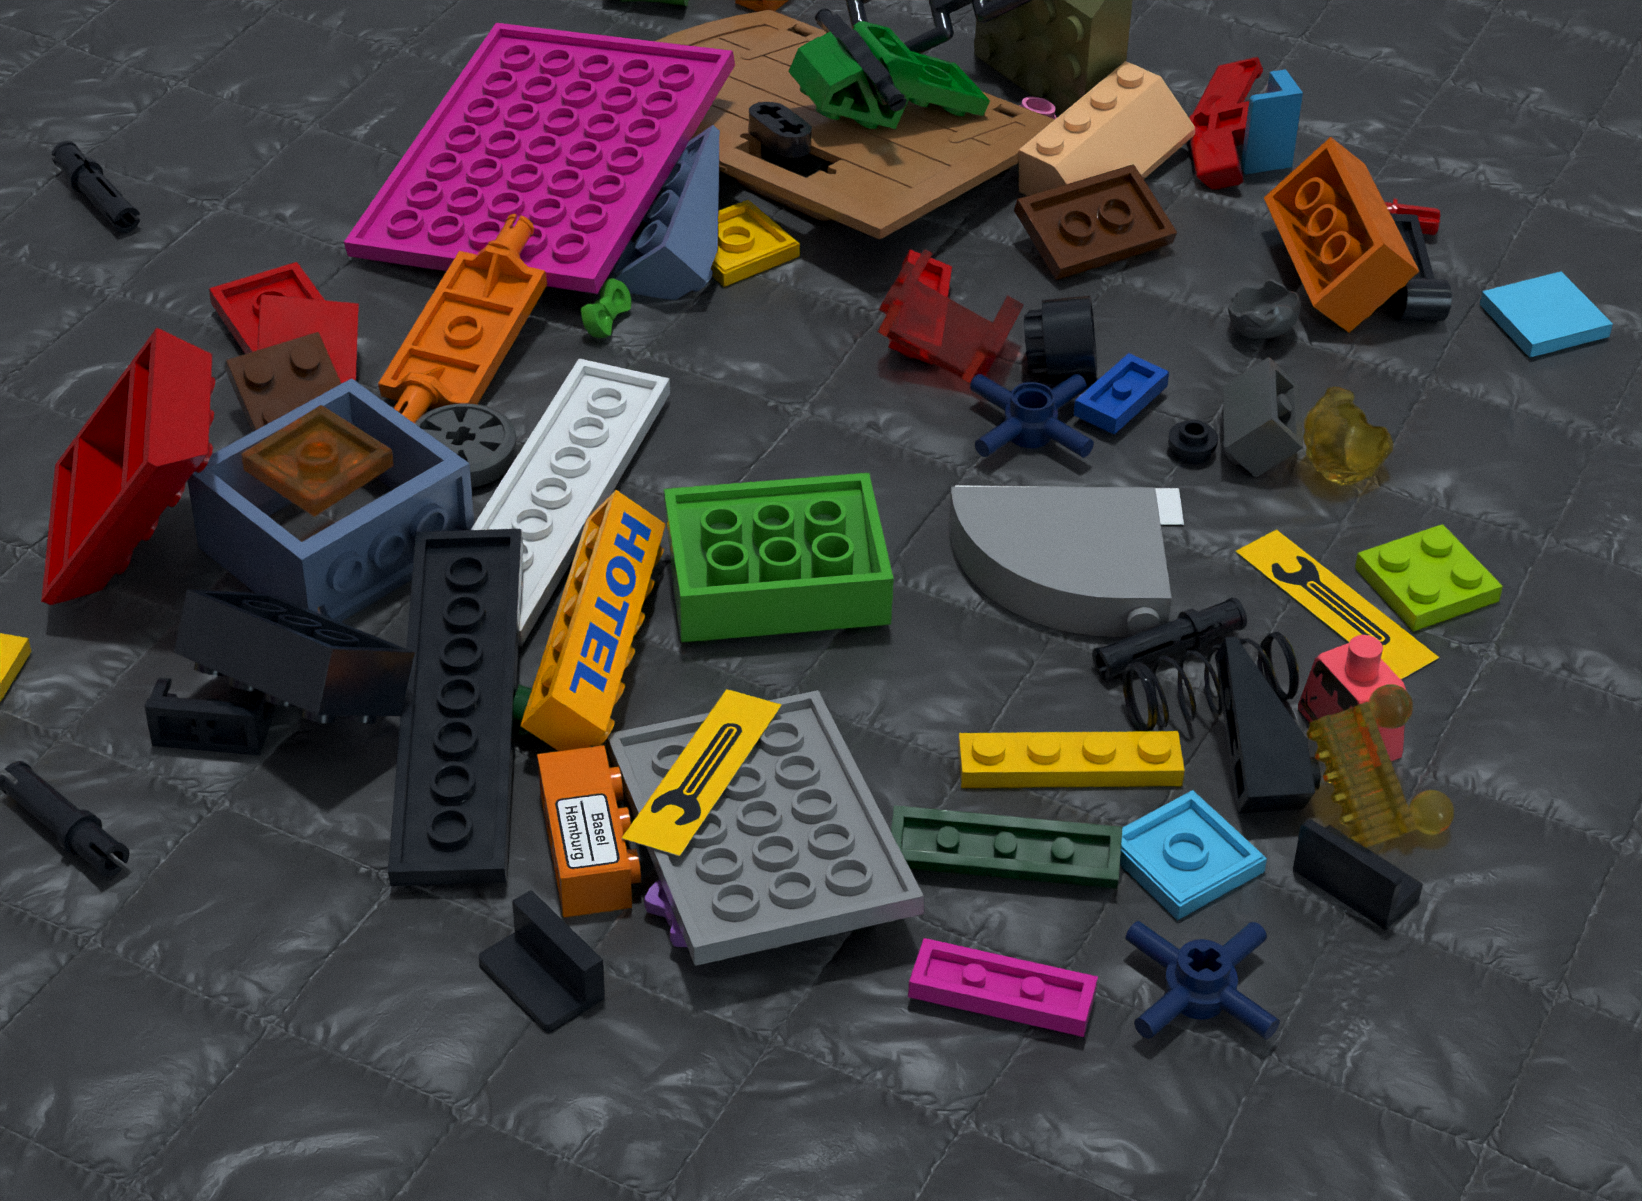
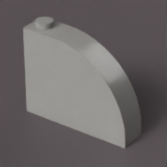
(1066, 555)

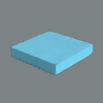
(1545, 314)
(1187, 855)

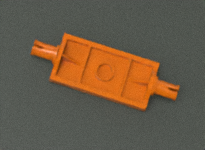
(466, 326)

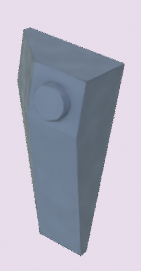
(679, 228)

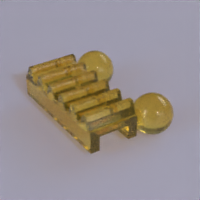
(1364, 773)

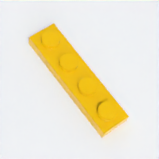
(1070, 759)

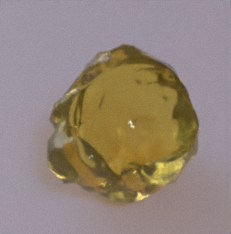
(1342, 440)

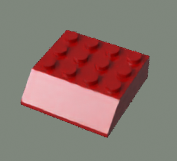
(128, 466)

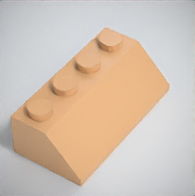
(1114, 125)

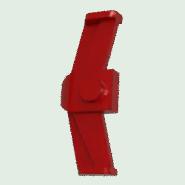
(1221, 123)

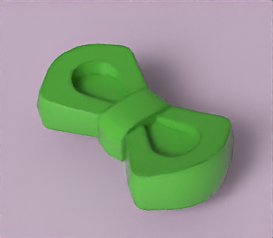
(599, 316)

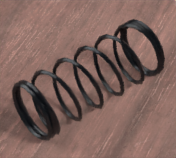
(1150, 680)

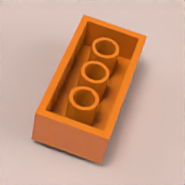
(1340, 235)

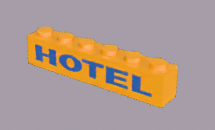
(595, 626)

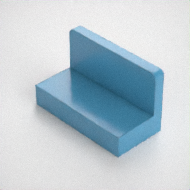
(1272, 125)

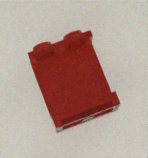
(941, 327)

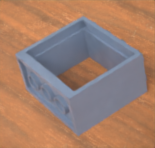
(356, 556)

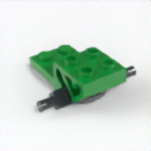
(874, 75)

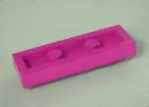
(1003, 987)

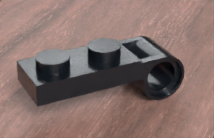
(1423, 295)

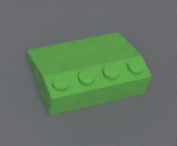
(778, 557)

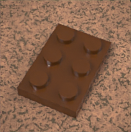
(1095, 221)

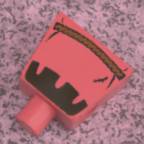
(1348, 678)

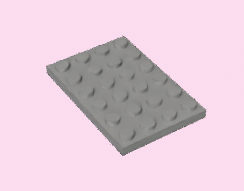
(786, 846)

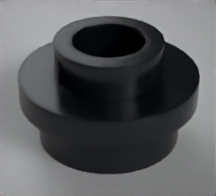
(1192, 441)

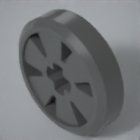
(476, 435)

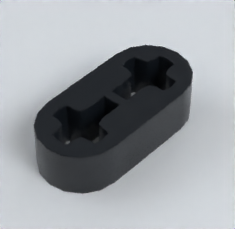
(780, 129)

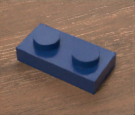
(1121, 393)

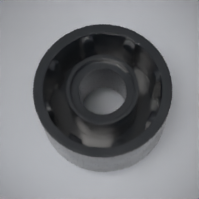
(1061, 339)

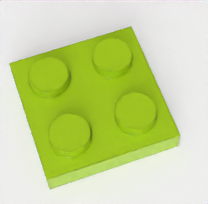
(1428, 577)

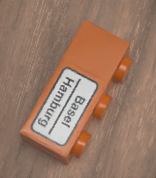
(587, 830)

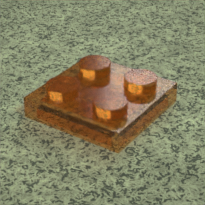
(317, 460)

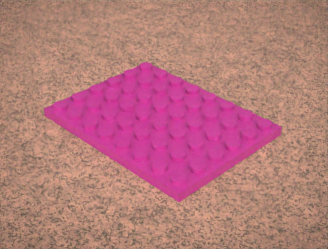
(549, 131)

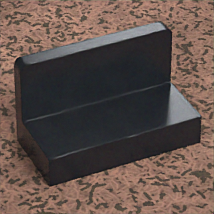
(1354, 874)
(545, 965)

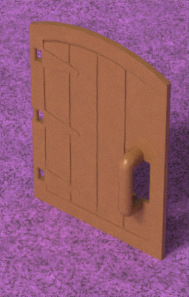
(877, 174)

